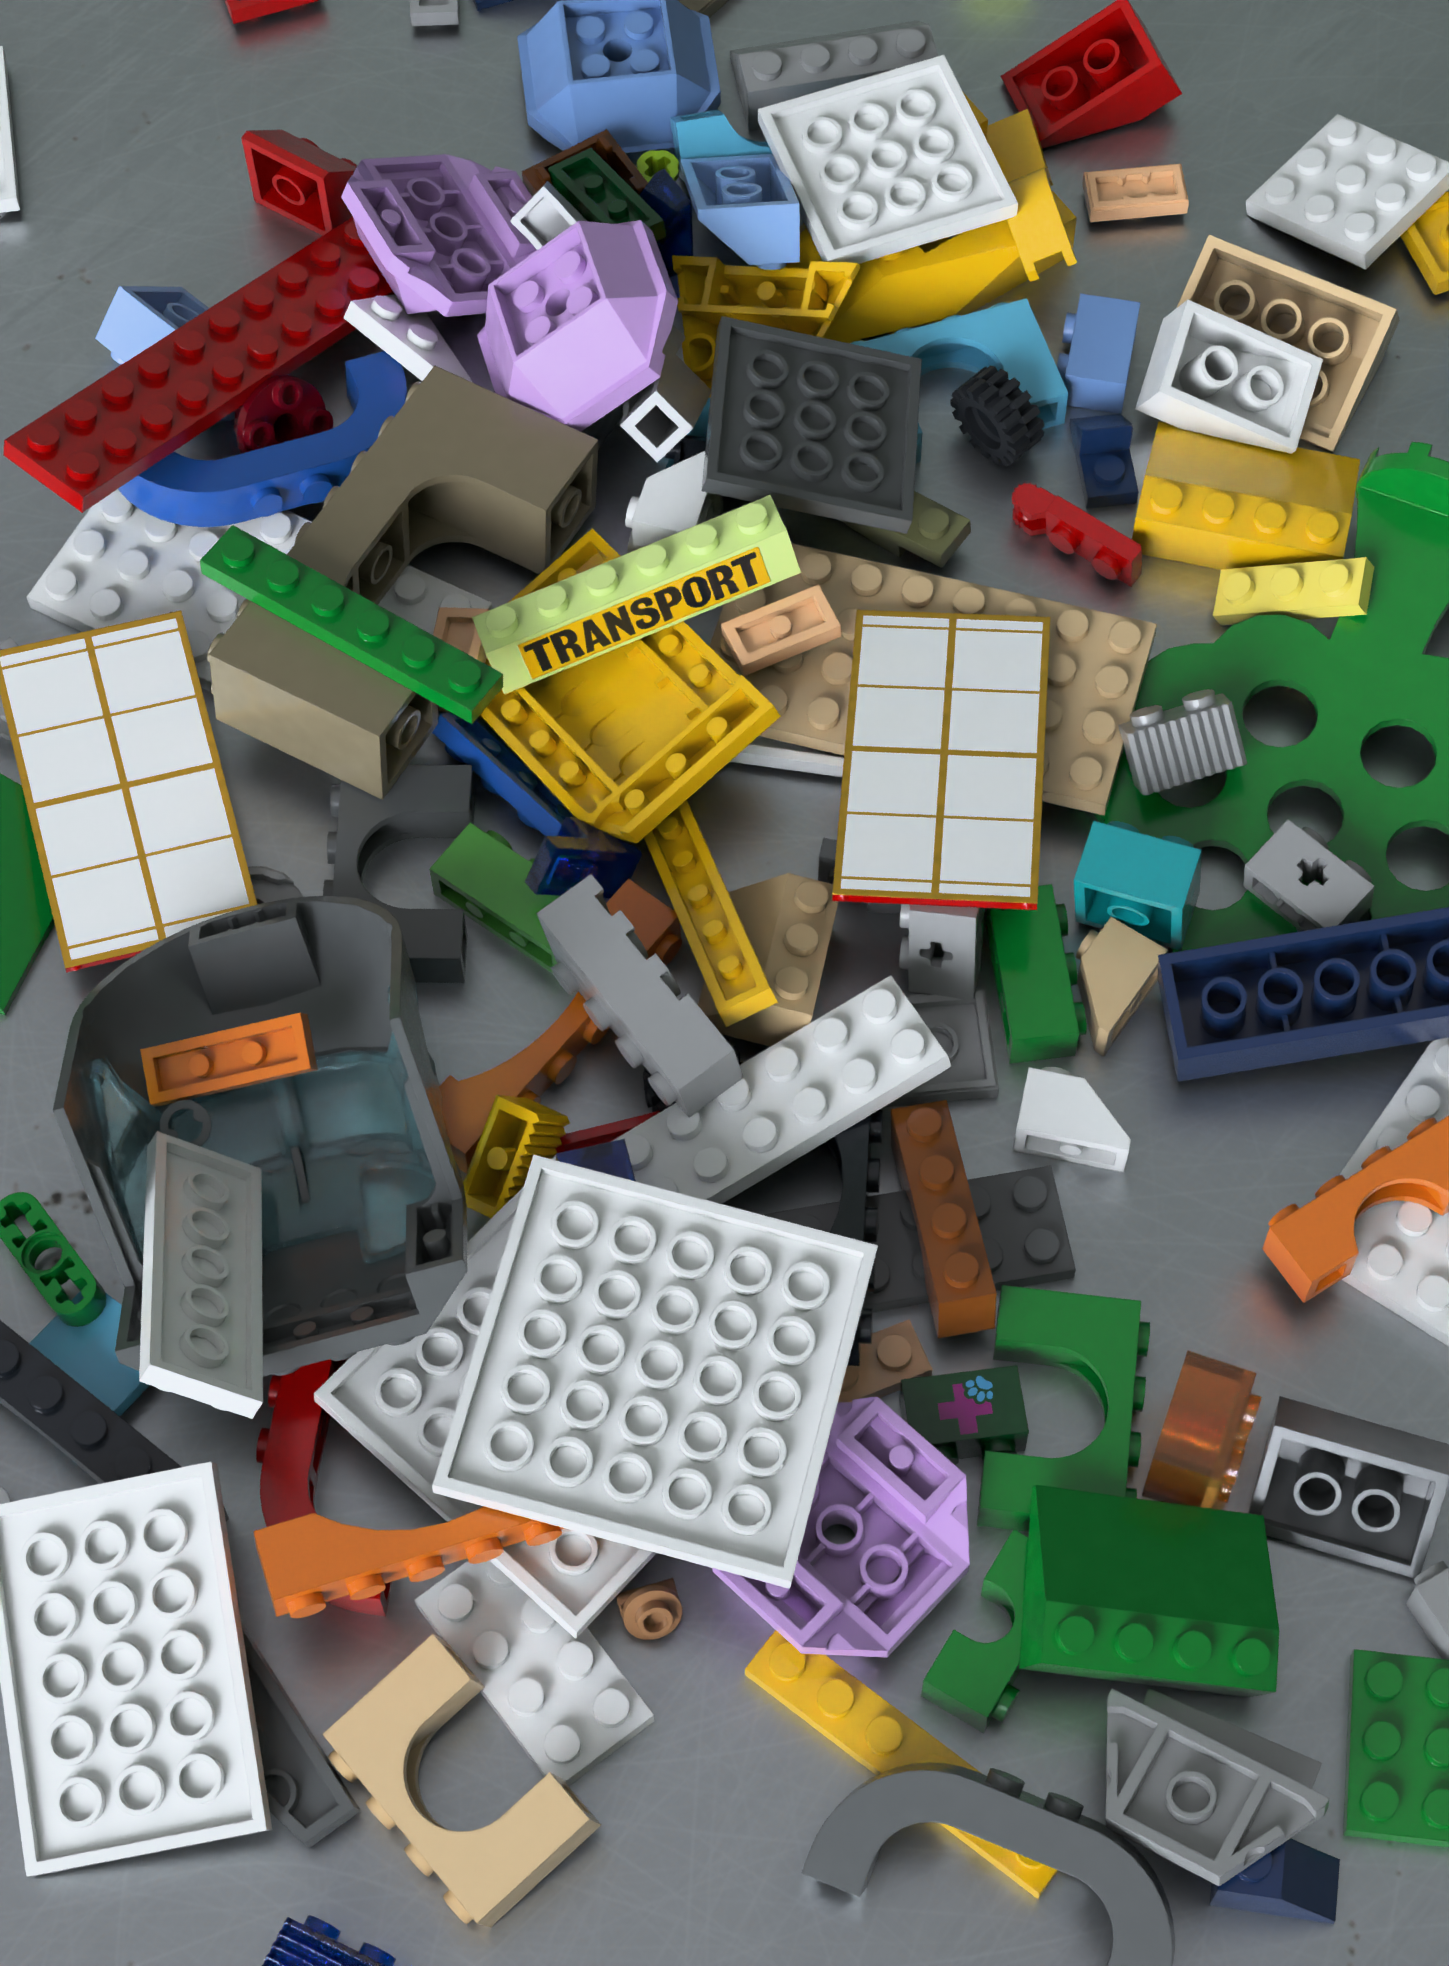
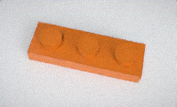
(229, 1059)

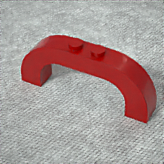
(293, 1457)

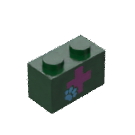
(967, 1411)

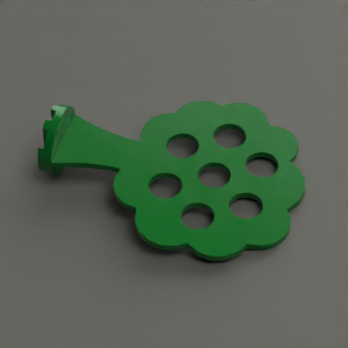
(1357, 680)

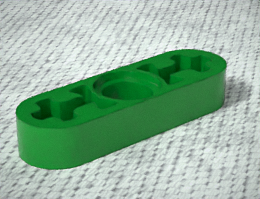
(68, 1267)

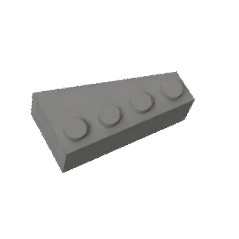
(637, 999)

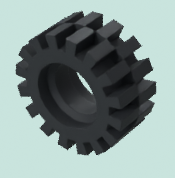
(997, 415)

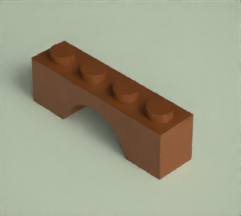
(947, 1225)

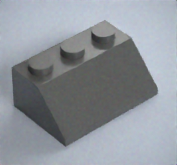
(1350, 1487)

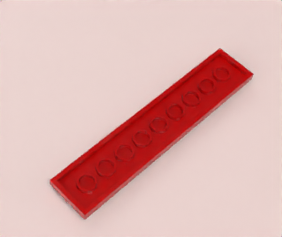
(198, 372)

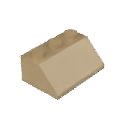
(790, 932)

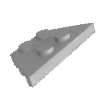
(1195, 1795)

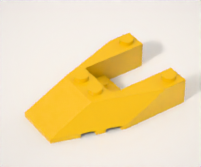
(931, 278)

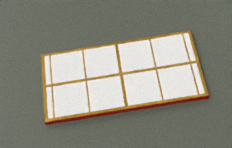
(944, 760)
(122, 787)

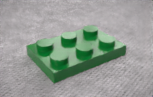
(1397, 1749)

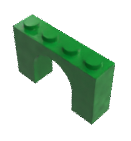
(1099, 1344)

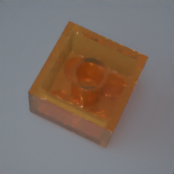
(1203, 1434)

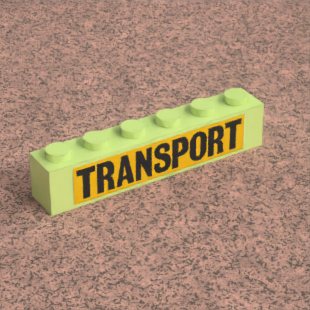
(637, 594)

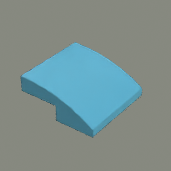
(90, 1356)

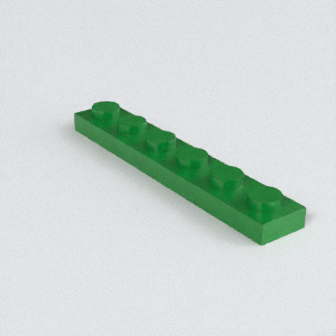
(352, 624)

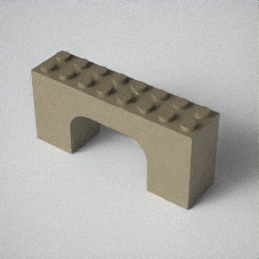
(440, 472)

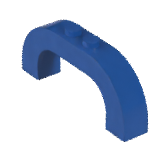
(277, 475)

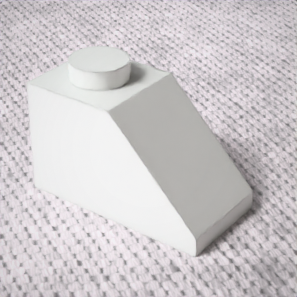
(1068, 1122)

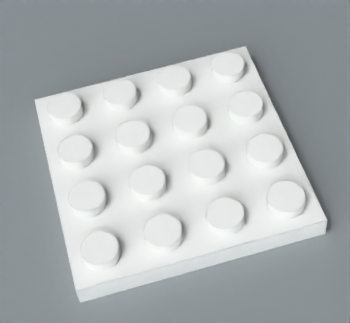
(887, 162)

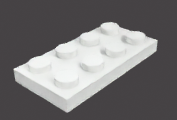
(547, 1687)

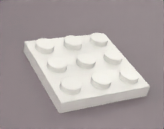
(1350, 191)

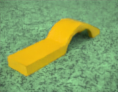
(1038, 224)

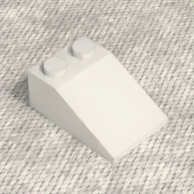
(1228, 380)

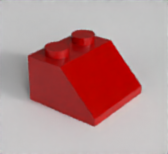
(297, 178)

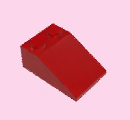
(1093, 78)

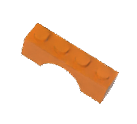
(1318, 1243)

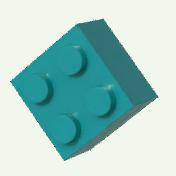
(1138, 881)

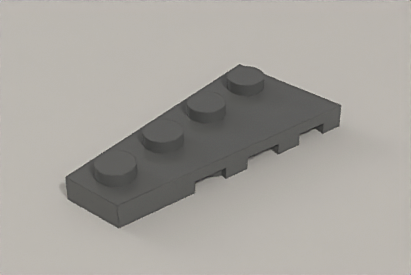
(298, 1776)

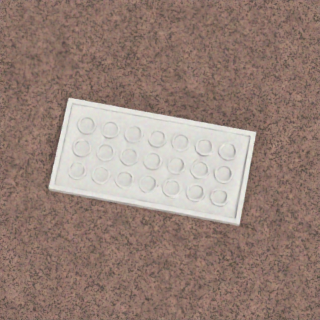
(137, 567)

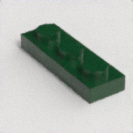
(601, 193)

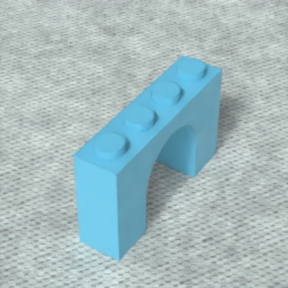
(995, 336)

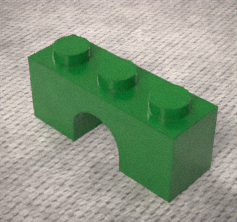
(977, 1677)

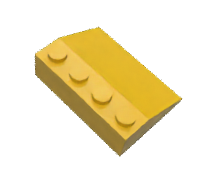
(1242, 503)

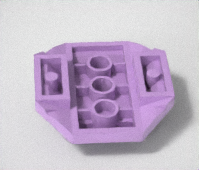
(438, 228)
(580, 322)
(906, 1547)

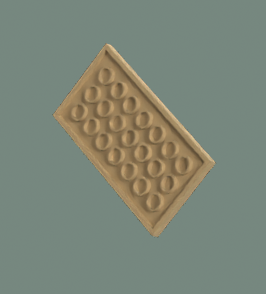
(1092, 665)

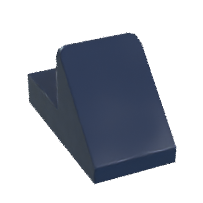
(1104, 460)

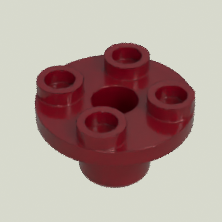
(280, 412)

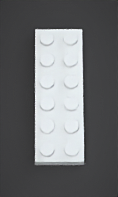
(791, 1098)
(202, 1276)

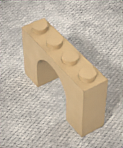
(383, 1748)

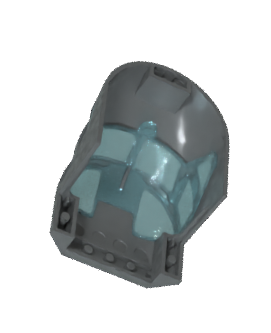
(352, 1156)

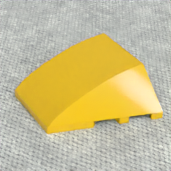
(778, 298)

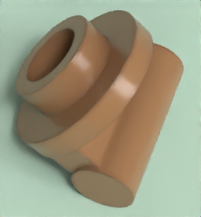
(651, 1609)

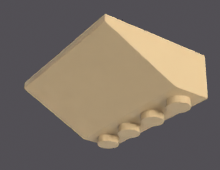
(1306, 313)

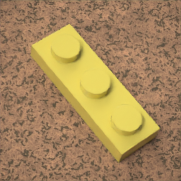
(1295, 590)

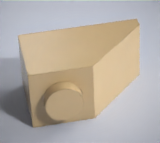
(1115, 978)

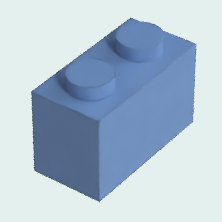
(1099, 352)

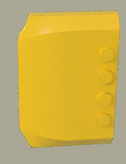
(633, 726)

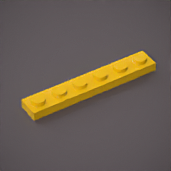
(709, 917)
(871, 1733)

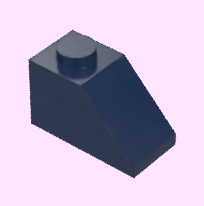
(1285, 1883)

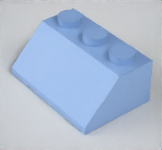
(747, 206)
(143, 317)

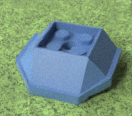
(618, 71)

